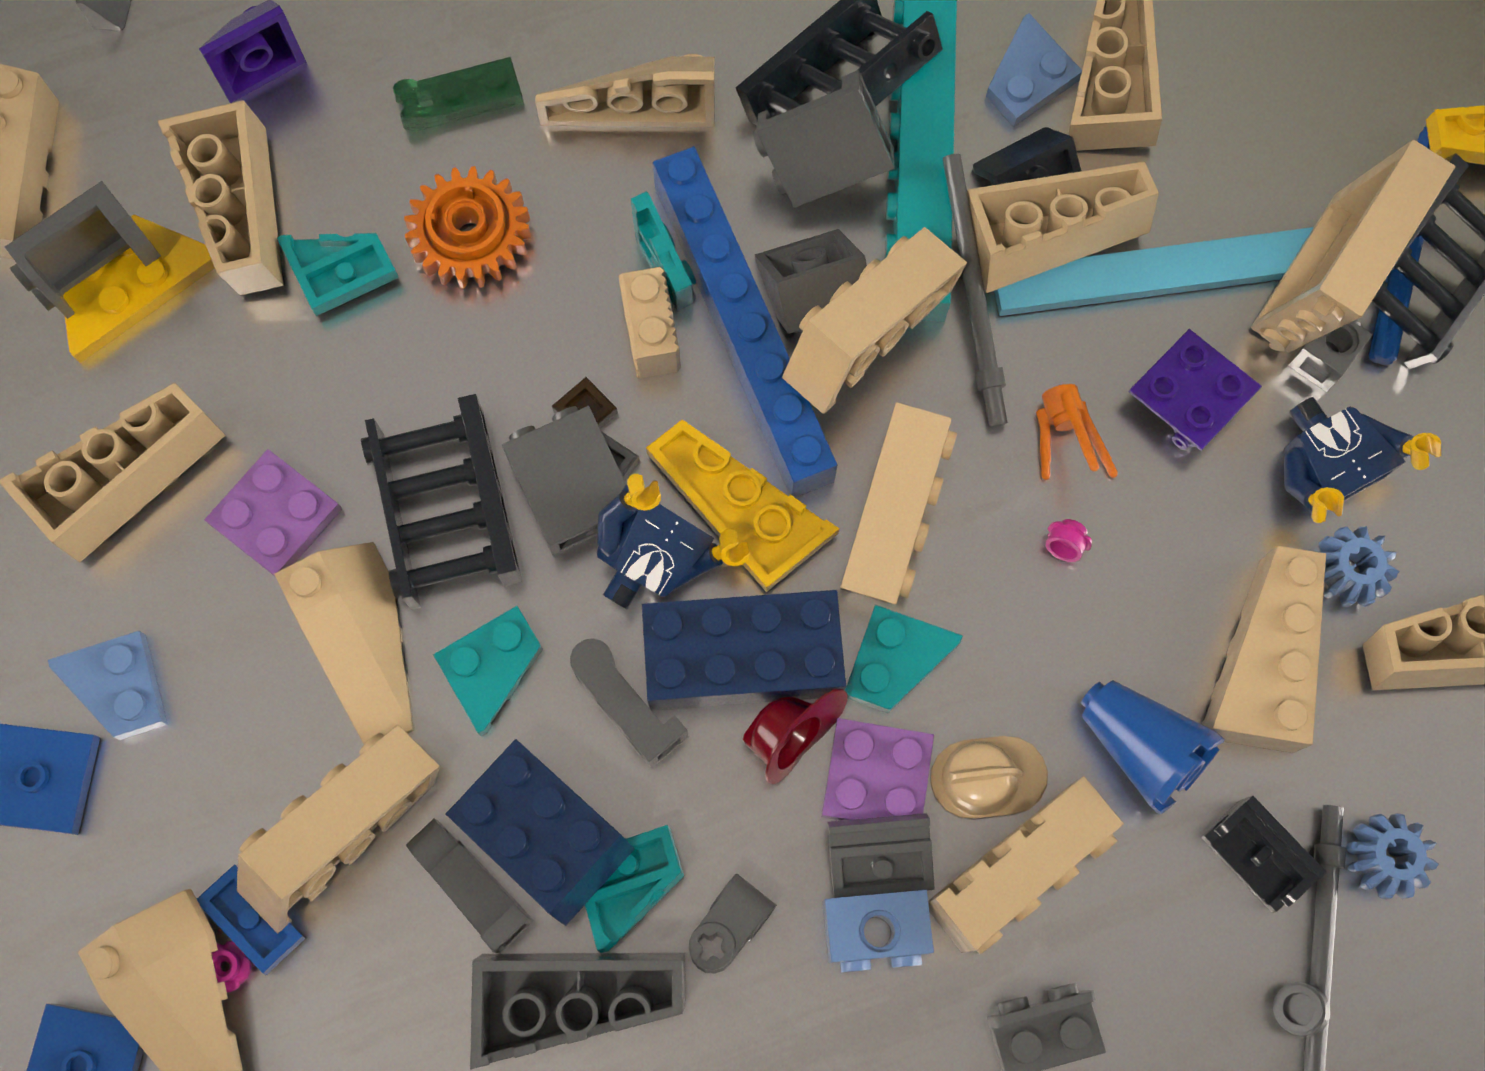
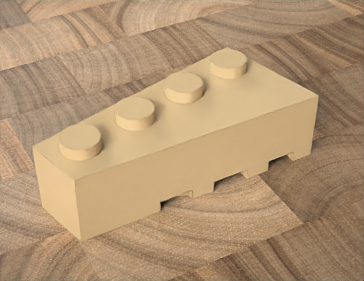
(231, 189)
(1058, 219)
(870, 316)
(897, 502)
(1430, 649)
(1274, 657)
(332, 825)
(1024, 866)

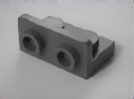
(1046, 1032)

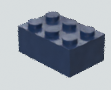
(540, 832)

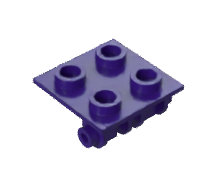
(1194, 390)

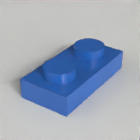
(245, 925)

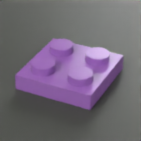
(273, 513)
(876, 771)

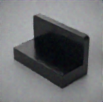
(1032, 157)

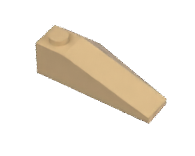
(657, 93)
(354, 629)
(164, 985)

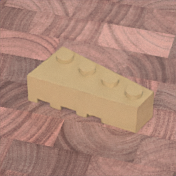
(1119, 79)
(26, 138)
(113, 471)

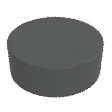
(1301, 1009)

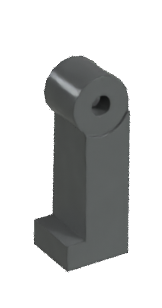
(597, 673)
(469, 886)

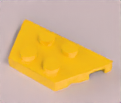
(130, 291)

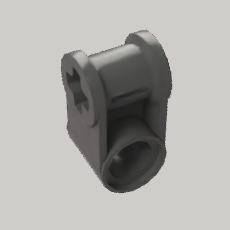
(735, 918)

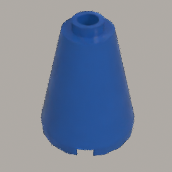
(1149, 741)

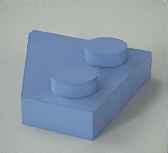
(1031, 73)
(115, 684)

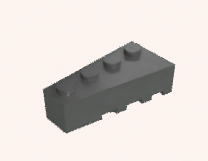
(566, 997)

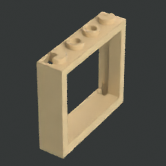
(1353, 248)

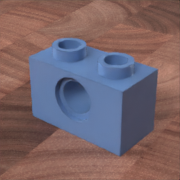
(903, 911)

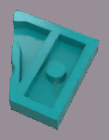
(896, 658)
(634, 887)

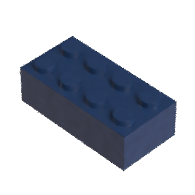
(742, 649)

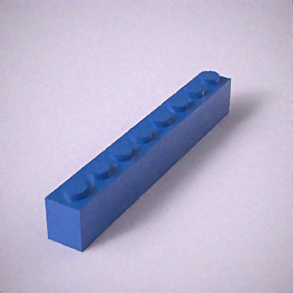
(743, 322)

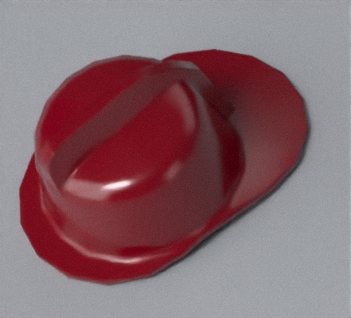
(790, 728)

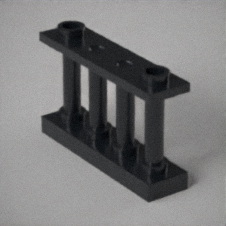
(836, 38)
(1435, 341)
(486, 514)

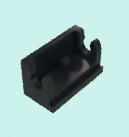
(1263, 854)

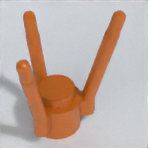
(1069, 412)

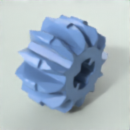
(1368, 558)
(1381, 869)

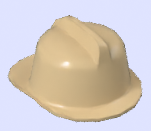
(989, 777)

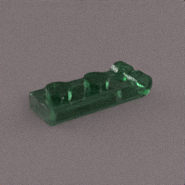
(458, 94)

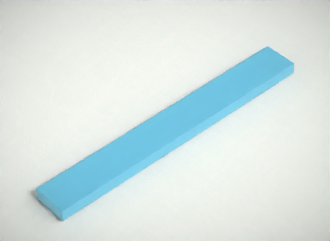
(1155, 272)

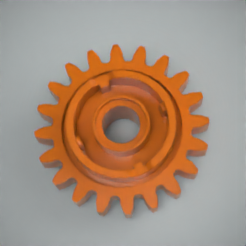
(471, 253)

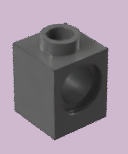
(1322, 364)

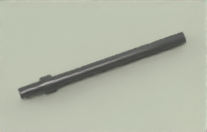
(990, 377)
(1332, 859)

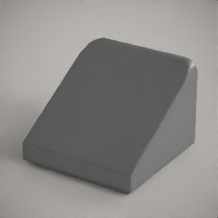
(105, 13)

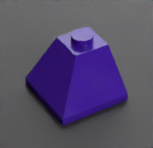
(252, 50)

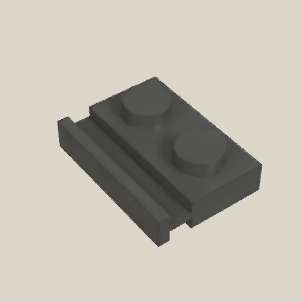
(881, 855)

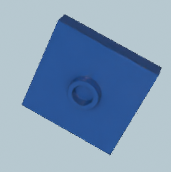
(44, 777)
(82, 1042)

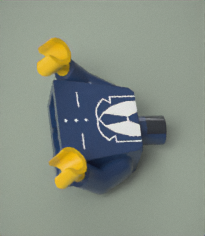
(1345, 456)
(656, 545)

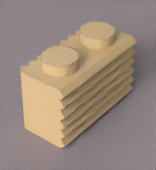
(650, 322)

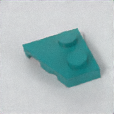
(660, 250)
(337, 267)
(488, 665)

